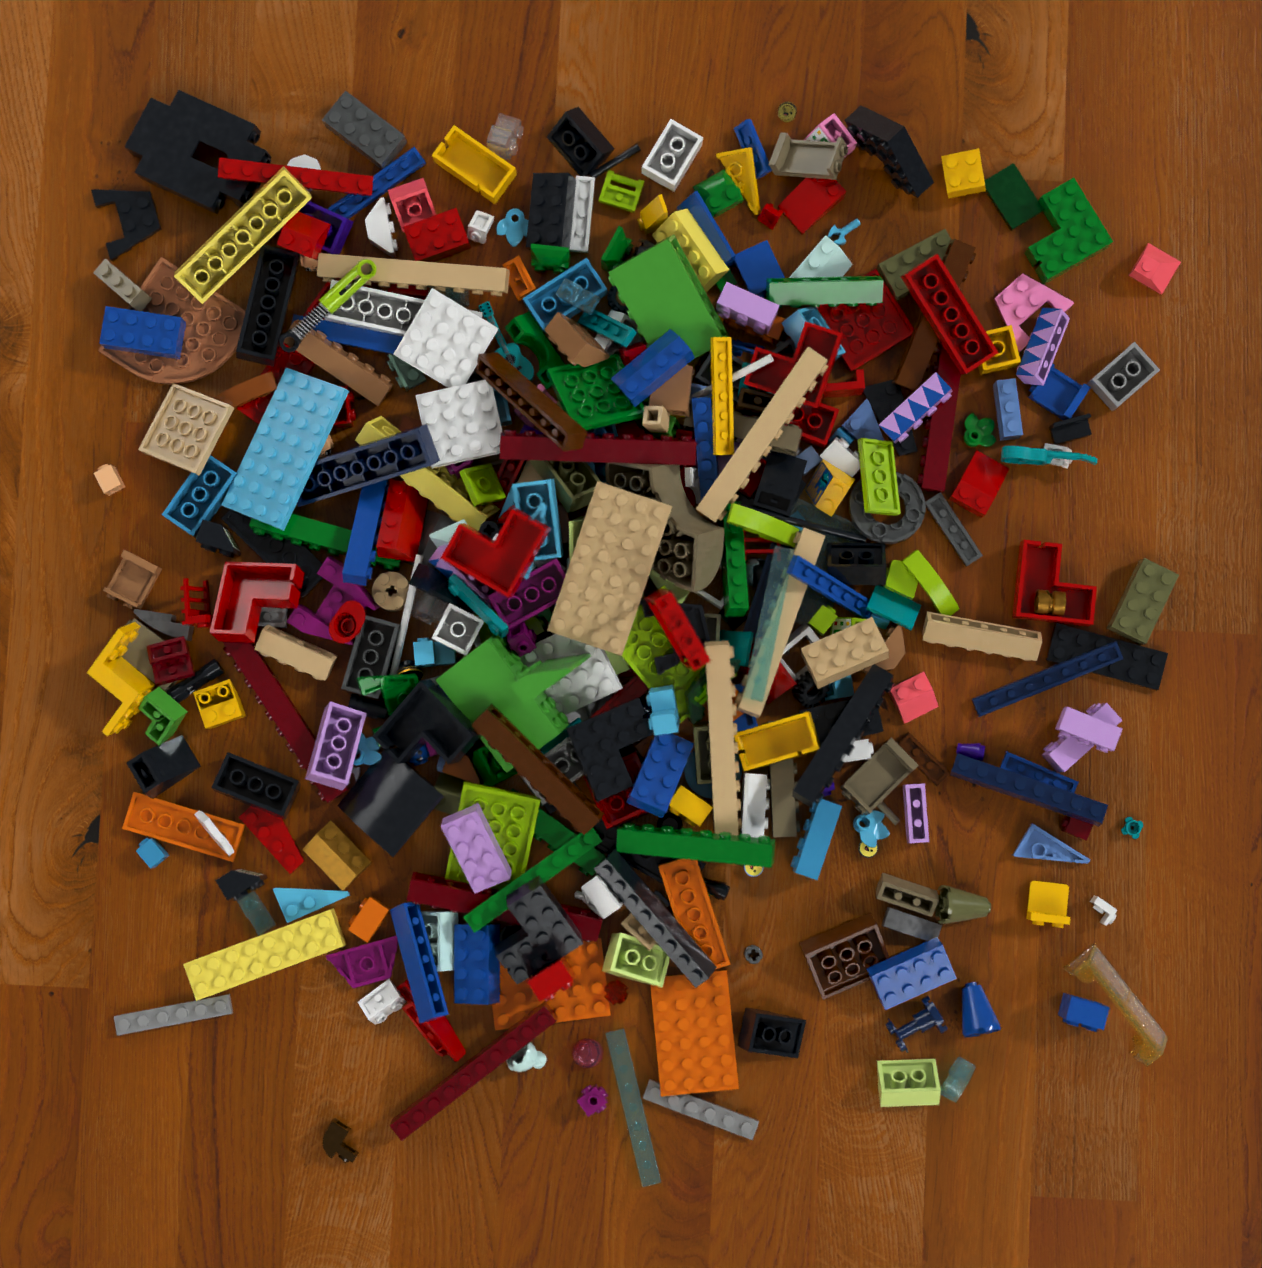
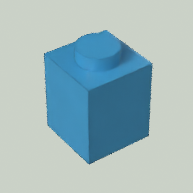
(152, 852)

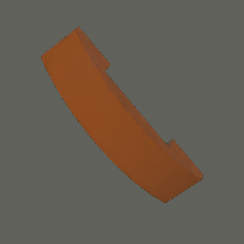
(249, 390)

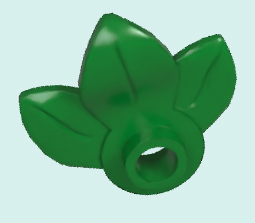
(980, 429)

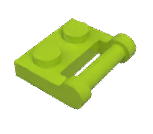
(618, 196)

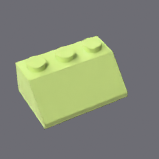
(908, 1082)

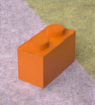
(369, 918)

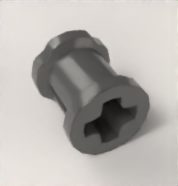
(757, 958)

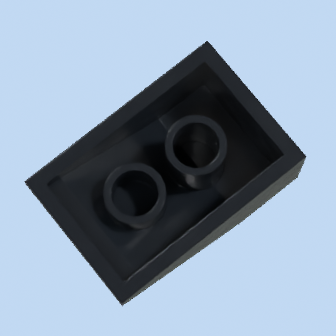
(771, 1033)

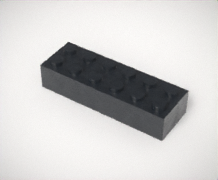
(267, 305)

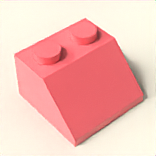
(411, 202)
(913, 697)

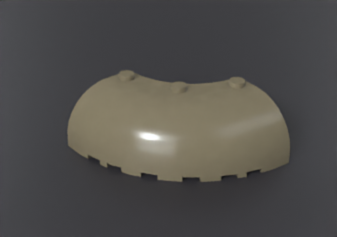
(690, 544)

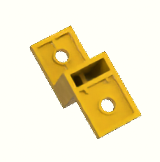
(121, 678)

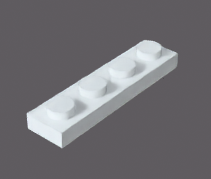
(582, 214)

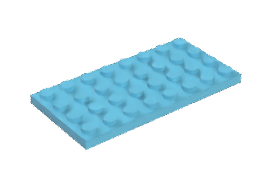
(285, 448)

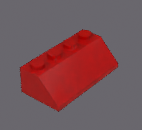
(401, 522)

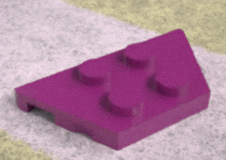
(366, 962)

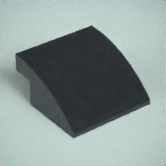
(390, 802)

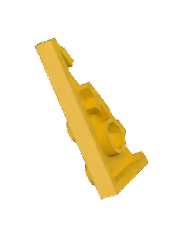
(741, 168)

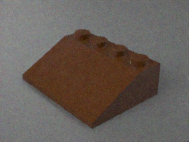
(843, 953)

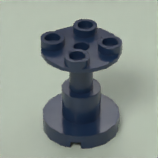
(922, 1021)

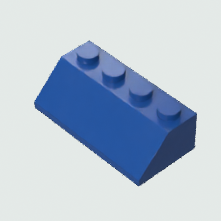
(709, 226)
(653, 367)

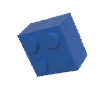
(1083, 1011)

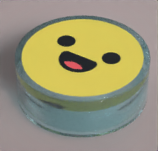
(867, 851)

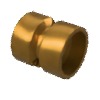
(1050, 603)

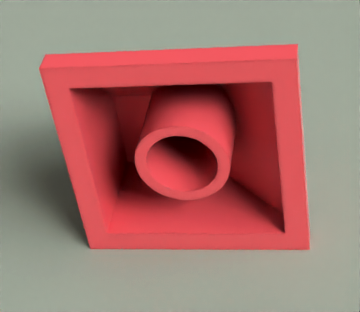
(1154, 268)

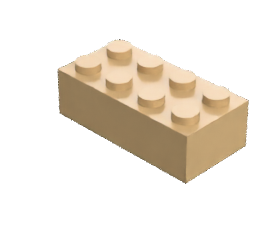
(844, 653)

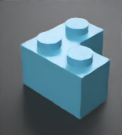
(431, 653)
(664, 713)

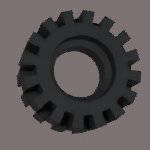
(814, 696)

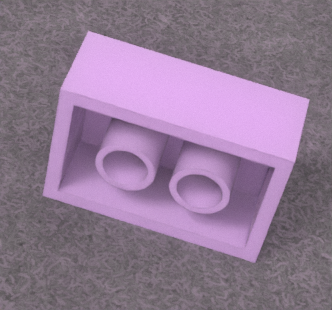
(746, 309)

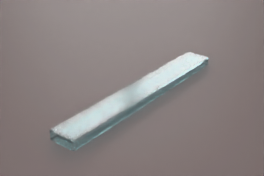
(768, 624)
(633, 1107)

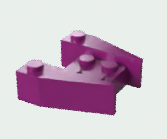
(341, 592)

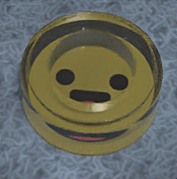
(787, 111)

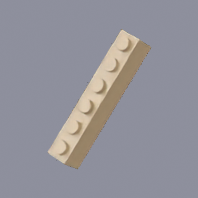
(982, 636)

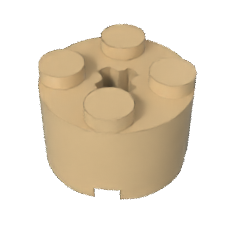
(386, 582)

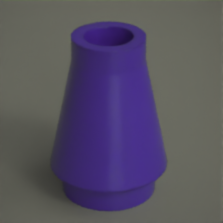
(972, 750)

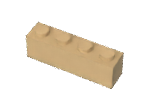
(295, 652)

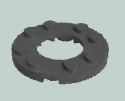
(893, 533)

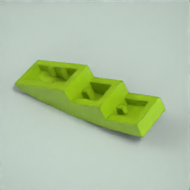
(762, 525)

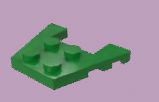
(393, 688)

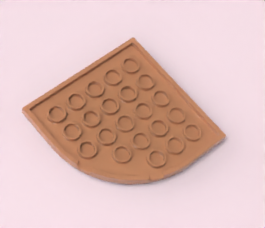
(209, 333)

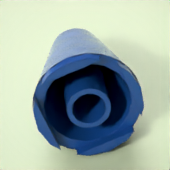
(977, 1012)

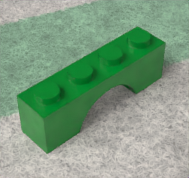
(526, 331)

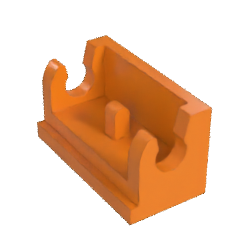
(519, 278)

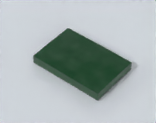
(1012, 197)

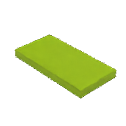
(878, 477)

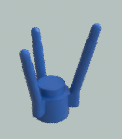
(739, 346)

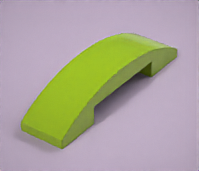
(931, 583)

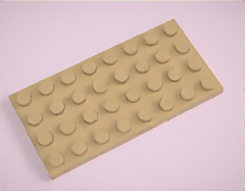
(609, 568)

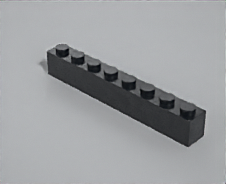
(843, 735)
(655, 918)

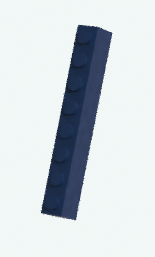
(1029, 790)

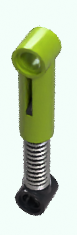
(329, 303)

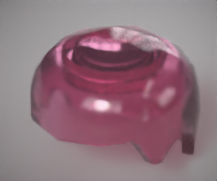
(587, 1053)

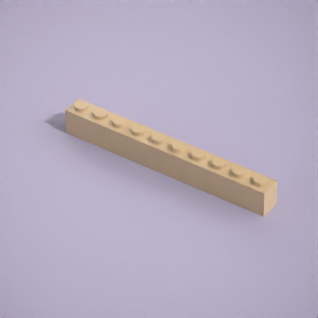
(418, 274)
(762, 434)
(808, 547)
(722, 737)

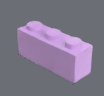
(1088, 729)
(915, 813)

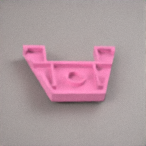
(1022, 300)

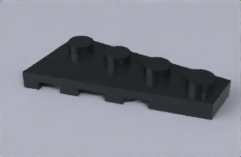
(884, 399)

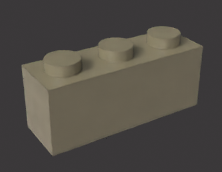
(122, 285)
(906, 894)

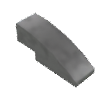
(165, 623)
(911, 924)

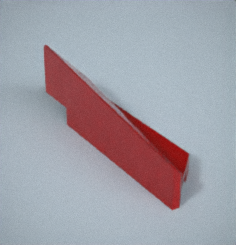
(436, 1032)

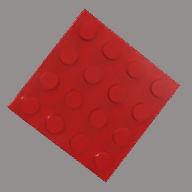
(866, 328)

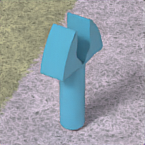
(845, 230)

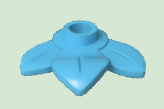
(513, 230)
(368, 750)
(873, 829)

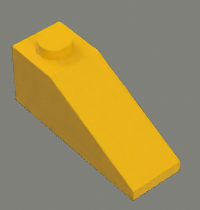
(653, 215)

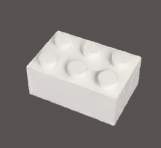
(672, 155)

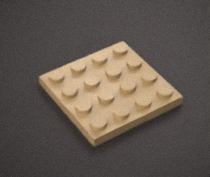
(186, 429)

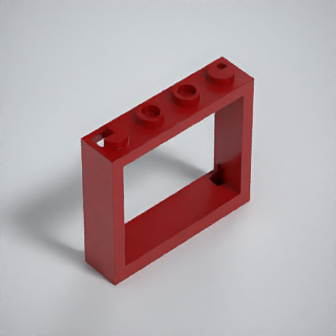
(677, 629)

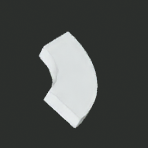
(692, 481)
(214, 833)

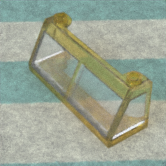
(1151, 1039)

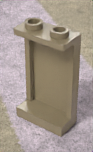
(808, 158)
(138, 655)
(878, 776)

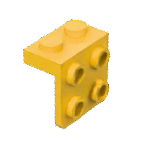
(1048, 903)

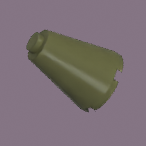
(960, 905)

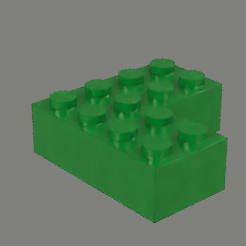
(1076, 235)

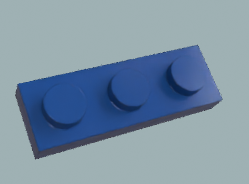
(748, 138)

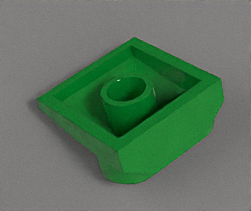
(719, 193)
(616, 250)
(550, 258)
(489, 768)

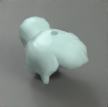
(526, 1059)

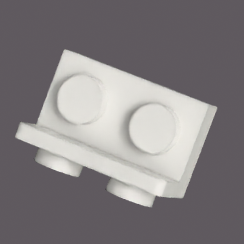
(382, 1002)

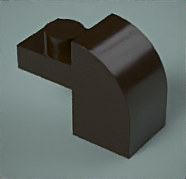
(334, 1143)

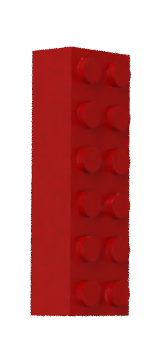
(949, 314)

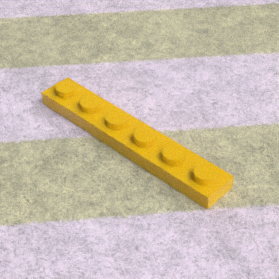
(722, 395)

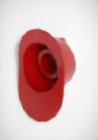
(347, 622)

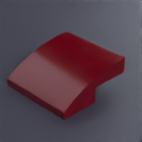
(170, 660)

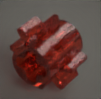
(616, 992)

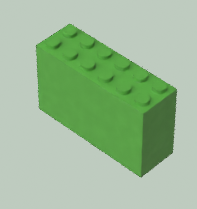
(666, 296)
(486, 679)

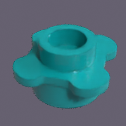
(1138, 825)

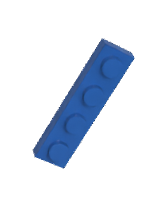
(1034, 771)

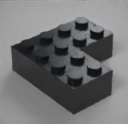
(893, 147)
(429, 718)
(598, 742)
(545, 933)

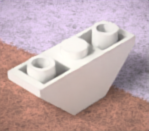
(381, 228)

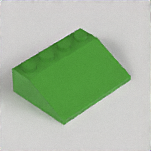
(543, 675)

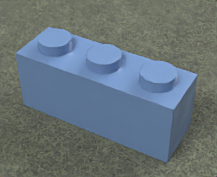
(1007, 409)

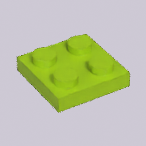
(482, 484)

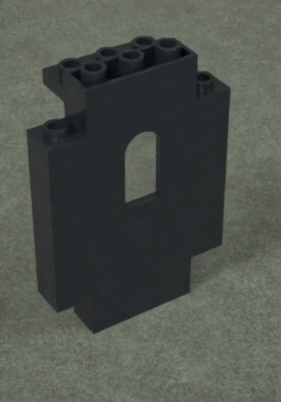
(169, 137)

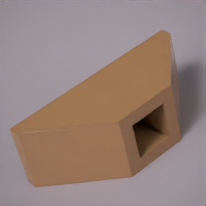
(896, 649)

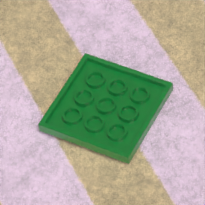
(591, 395)

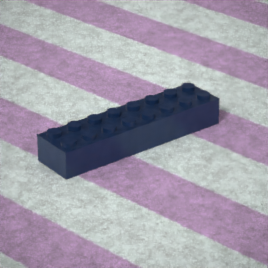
(370, 464)

